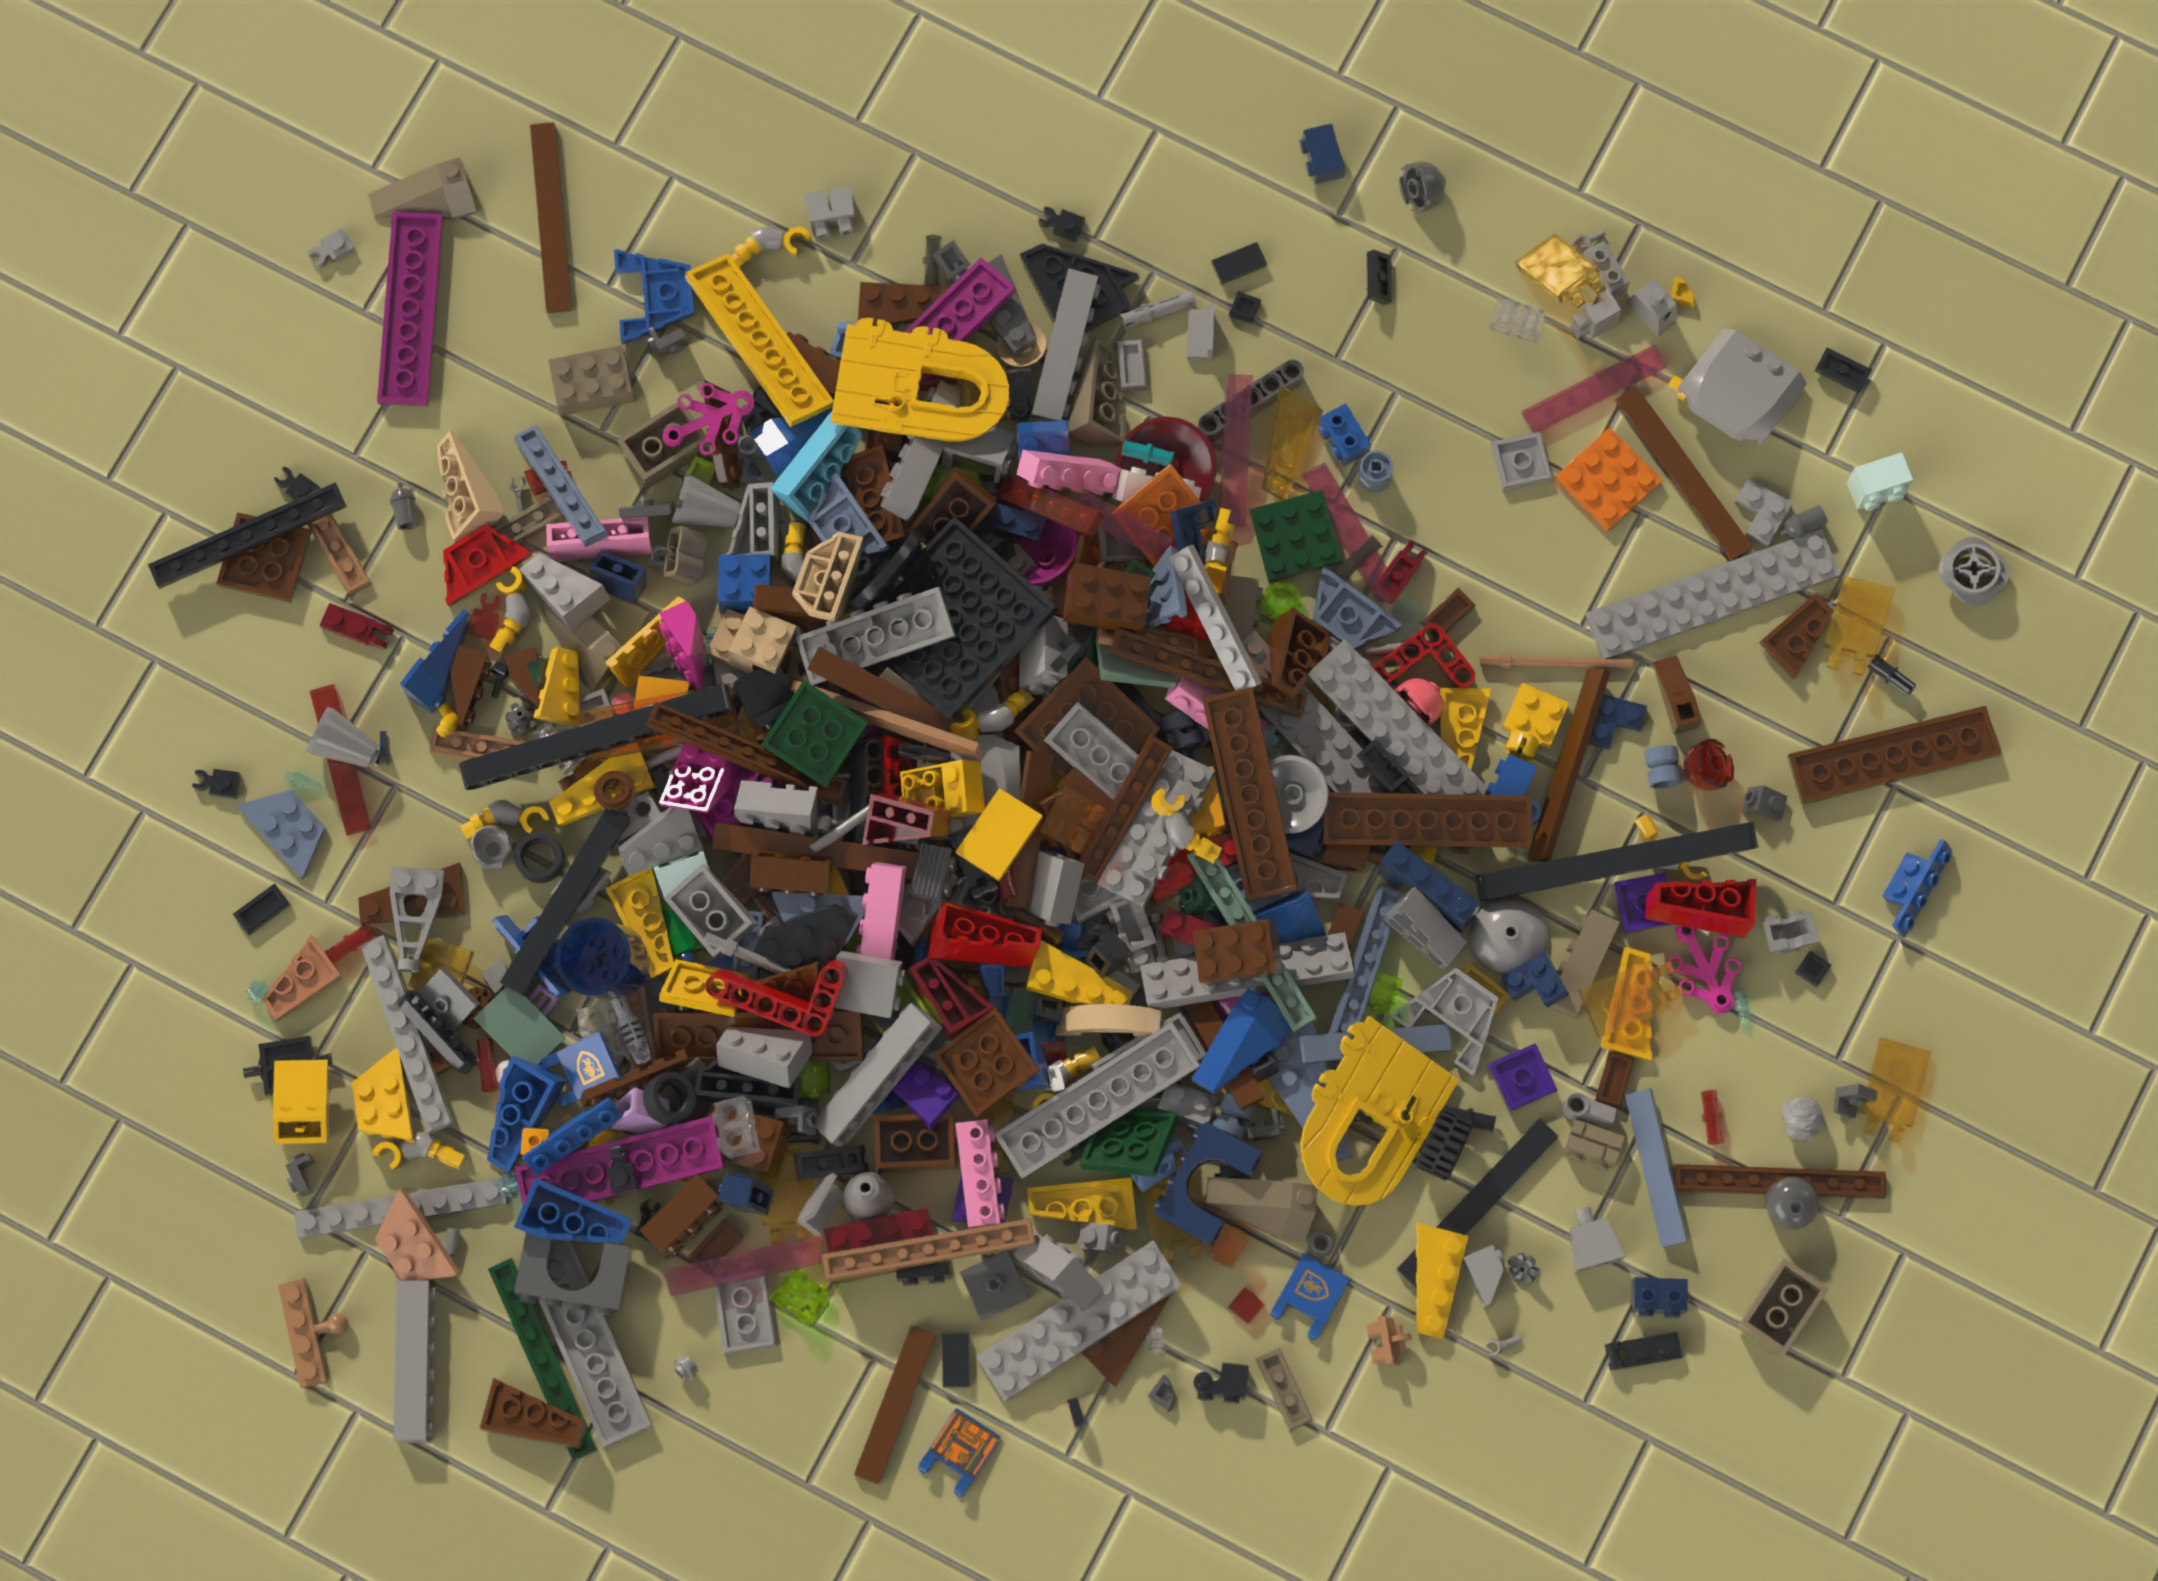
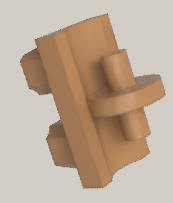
(1385, 1330)

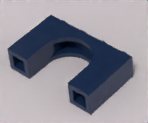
(1404, 867)
(1209, 1146)

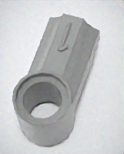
(1591, 1111)

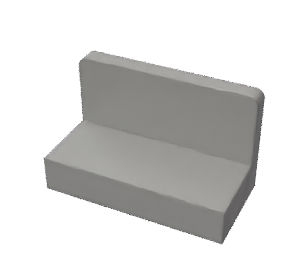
(1200, 334)
(820, 1205)

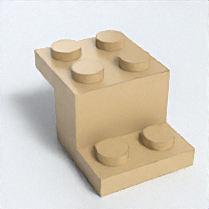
(751, 640)

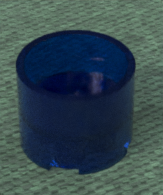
(582, 954)

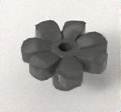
(521, 718)
(1523, 1267)

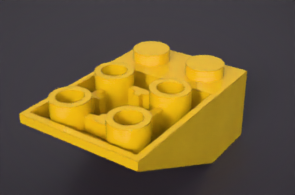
(947, 785)
(301, 1102)

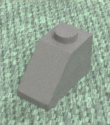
(1485, 1272)

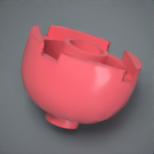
(1423, 698)

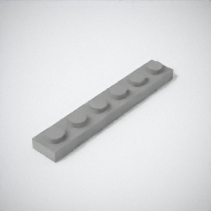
(1215, 618)

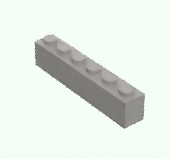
(1064, 346)
(917, 461)
(877, 1075)
(413, 1362)

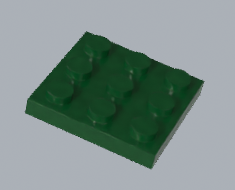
(1295, 536)
(815, 733)
(1131, 1143)

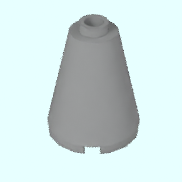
(704, 505)
(342, 741)
(868, 1205)

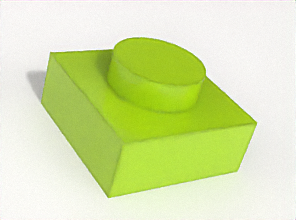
(702, 470)

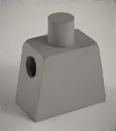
(1652, 305)
(1593, 1242)

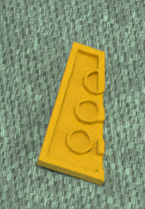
(1072, 981)
(1635, 1038)

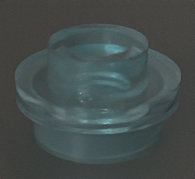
(256, 990)
(509, 1186)

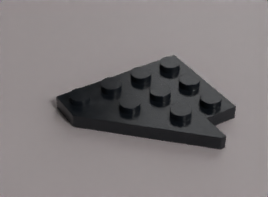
(1048, 271)

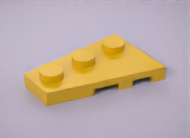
(561, 691)

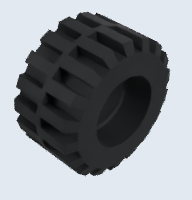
(1444, 1144)

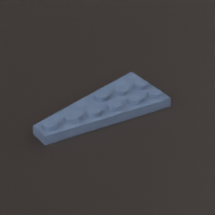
(1296, 1081)

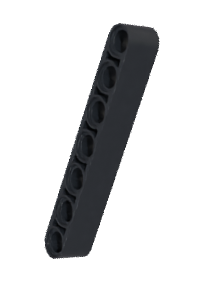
(865, 779)

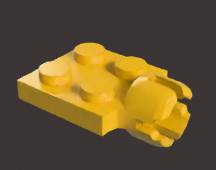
(1533, 721)

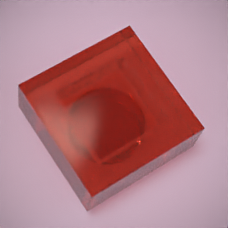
(1246, 1305)

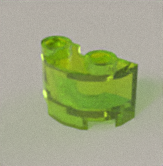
(815, 1079)
(802, 1297)

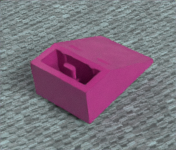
(685, 642)
(698, 780)

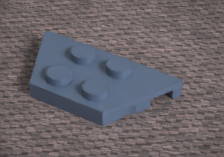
(842, 513)
(1165, 593)
(1349, 613)
(287, 827)
(800, 903)

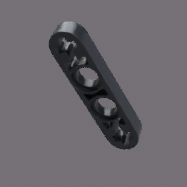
(419, 1010)

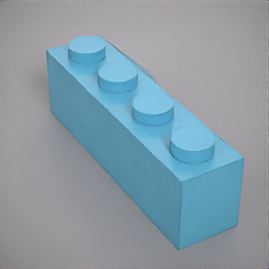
(814, 465)

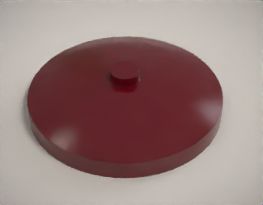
(1193, 451)

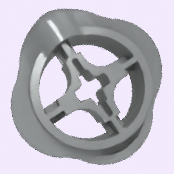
(1973, 547)

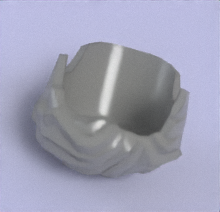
(491, 847)
(1802, 1118)

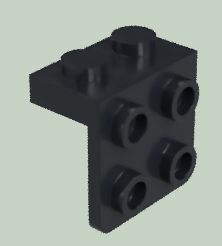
(763, 696)

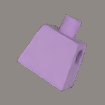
(635, 1116)

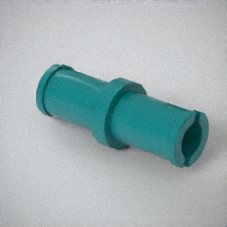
(1147, 453)

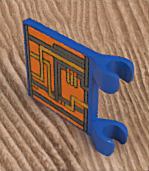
(962, 1447)

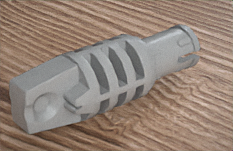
(631, 1032)

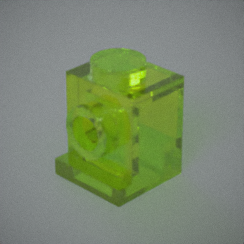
(1384, 993)

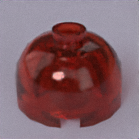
(1708, 765)

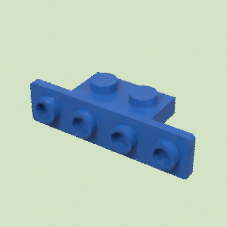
(1914, 883)
(516, 937)
(572, 1135)

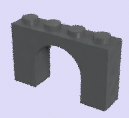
(603, 1293)

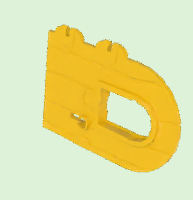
(890, 365)
(1379, 1079)

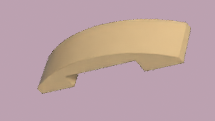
(1109, 1018)

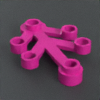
(711, 416)
(1706, 972)

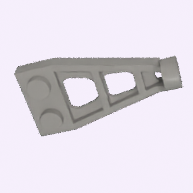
(414, 882)

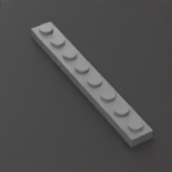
(407, 1036)
(373, 1211)

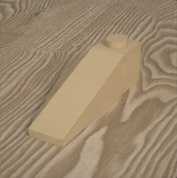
(467, 491)

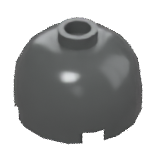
(1422, 185)
(1792, 1203)

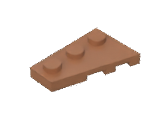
(303, 979)

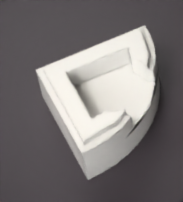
(1055, 1078)

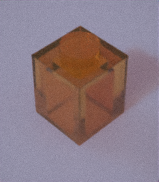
(1228, 1247)

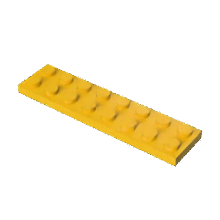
(759, 340)

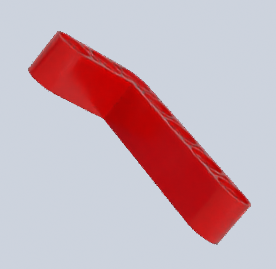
(1434, 650)
(781, 1000)

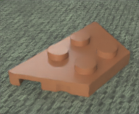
(412, 1243)

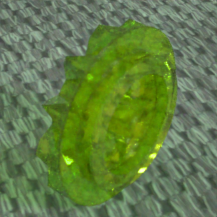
(1281, 590)

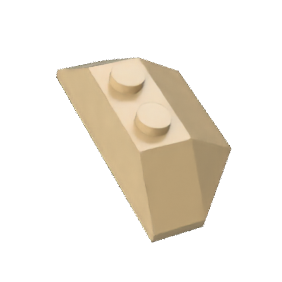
(828, 576)

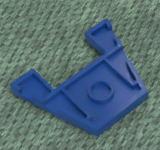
(665, 291)
(993, 982)

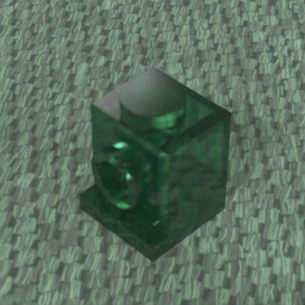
(1194, 899)

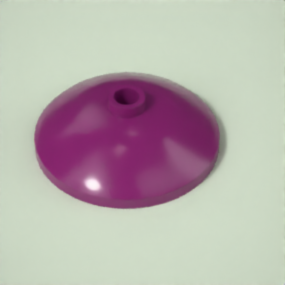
(1053, 554)

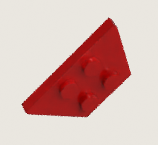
(478, 561)

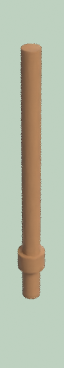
(1505, 661)

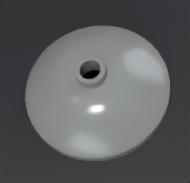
(1301, 774)
(1497, 949)

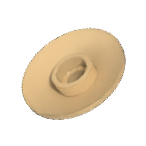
(1027, 357)

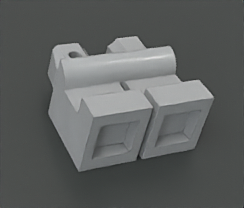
(822, 218)
(1597, 318)

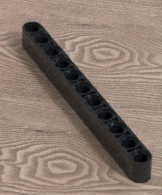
(587, 739)
(1616, 861)

